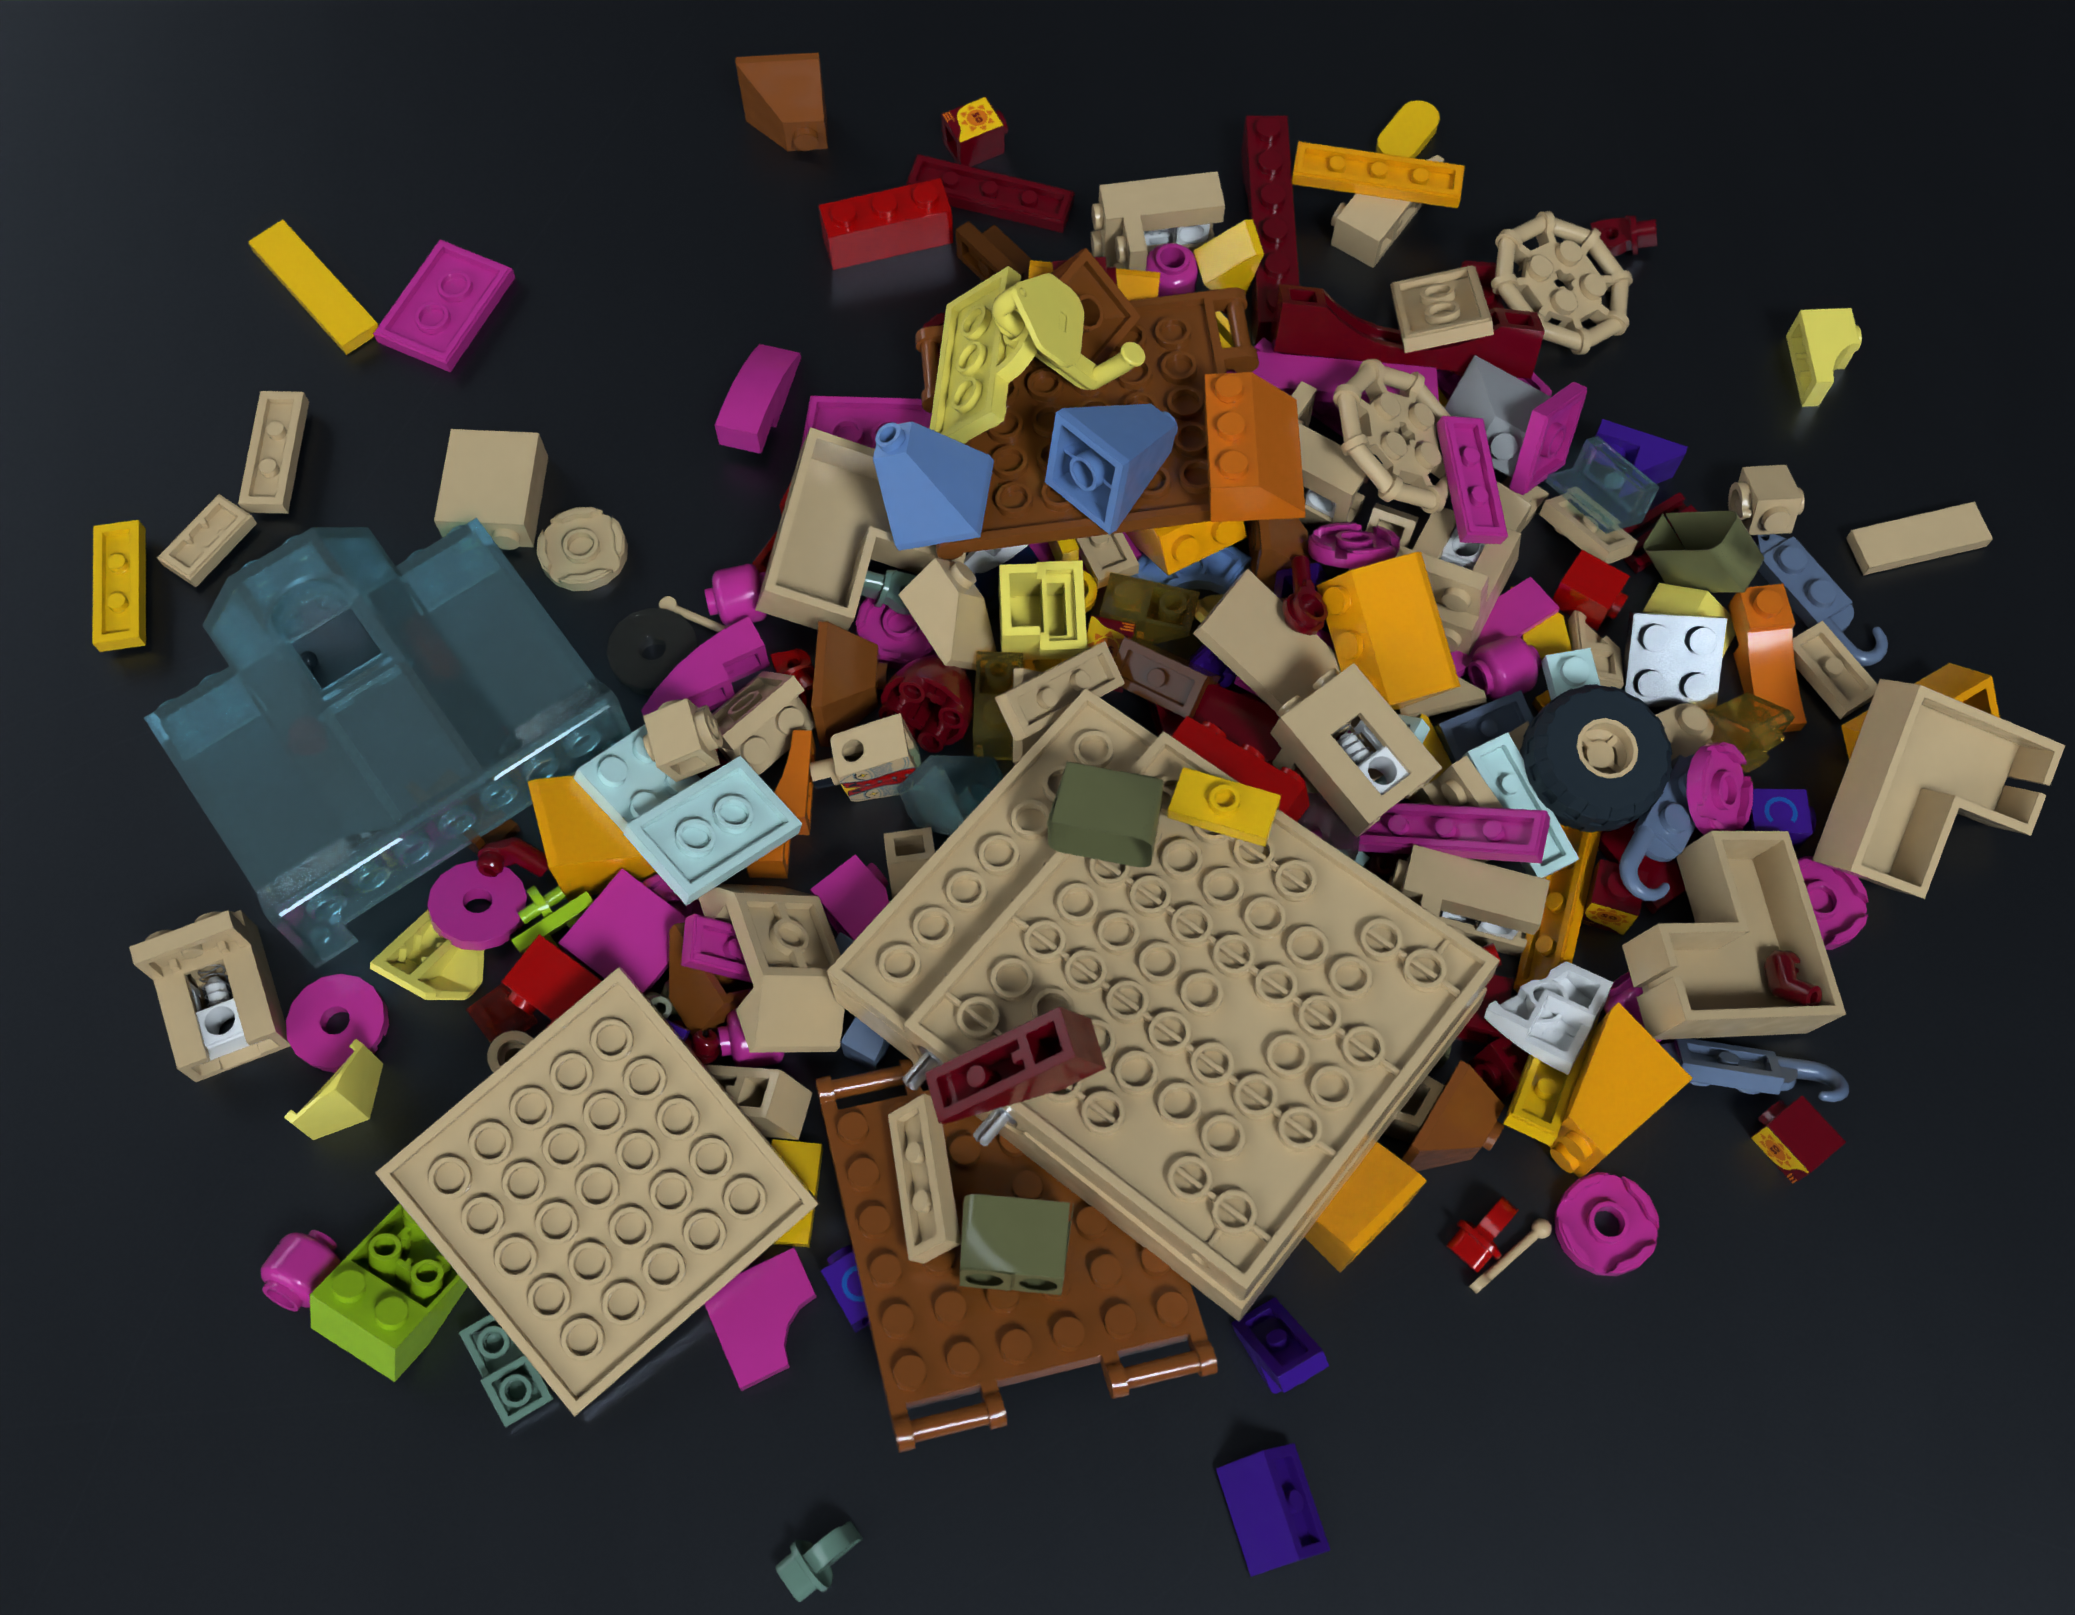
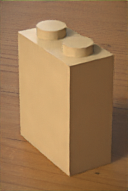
(494, 480)

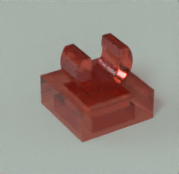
(498, 1015)

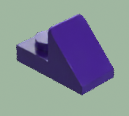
(1648, 453)
(1279, 1346)

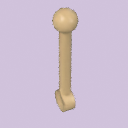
(671, 604)
(1540, 1229)

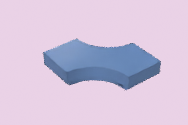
(1211, 573)

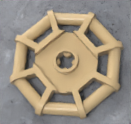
(1568, 263)
(1395, 431)

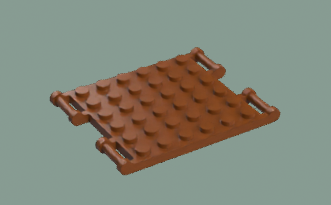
(1179, 349)
(960, 1340)

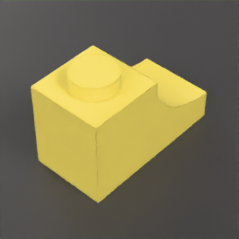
(1819, 345)

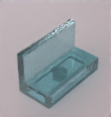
(1605, 487)

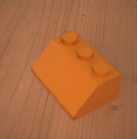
(1252, 449)

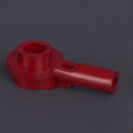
(1304, 608)

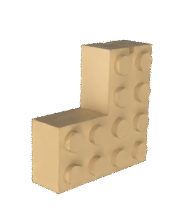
(829, 535)
(1916, 770)
(1711, 972)

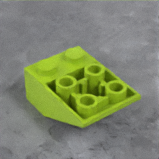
(387, 1296)

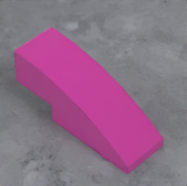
(756, 398)
(712, 668)

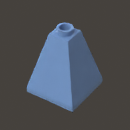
(1108, 457)
(930, 485)

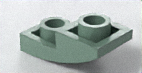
(506, 1372)

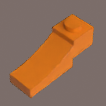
(1765, 648)
(796, 793)

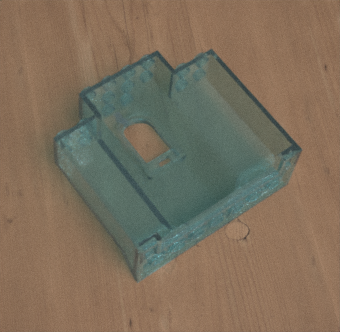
(401, 759)

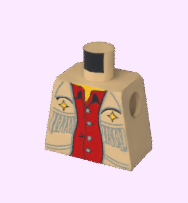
(869, 760)

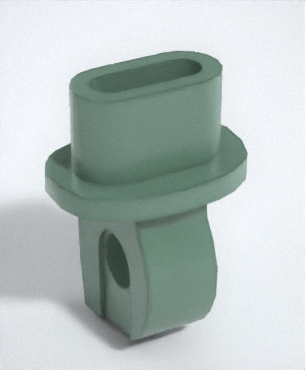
(886, 589)
(809, 1564)

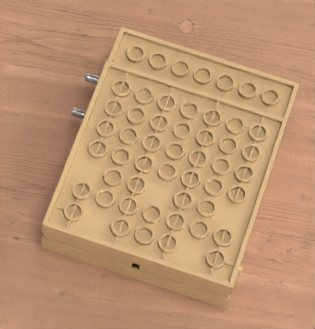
(1241, 993)

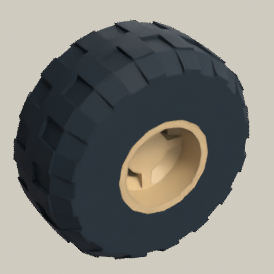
(1597, 757)

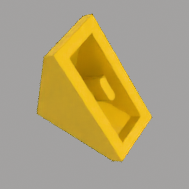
(1230, 257)

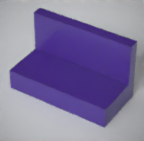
(1272, 1509)

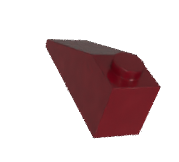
(1017, 1066)

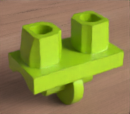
(552, 921)

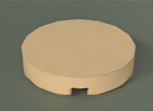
(582, 549)

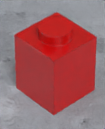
(1592, 589)

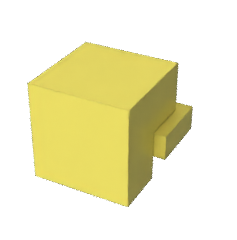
(1042, 609)

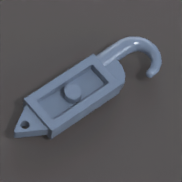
(1813, 592)
(1659, 833)
(1751, 1069)

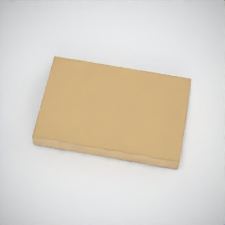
(1441, 309)
(1259, 646)

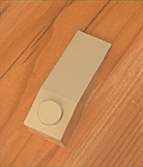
(1371, 224)
(767, 1098)

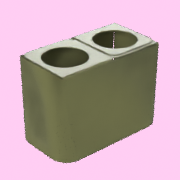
(1717, 552)
(1106, 815)
(1014, 1243)

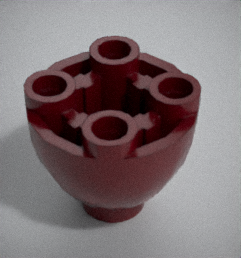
(932, 701)

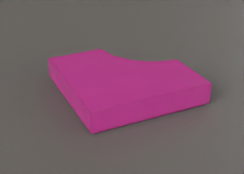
(756, 1313)

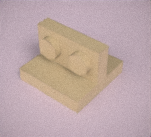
(762, 718)

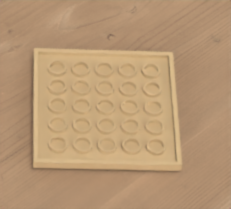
(597, 1190)

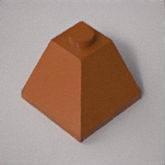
(785, 99)
(1106, 309)
(1274, 546)
(844, 680)
(700, 996)
(1457, 1123)

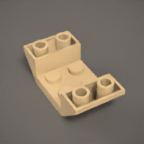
(788, 958)

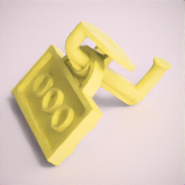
(996, 335)

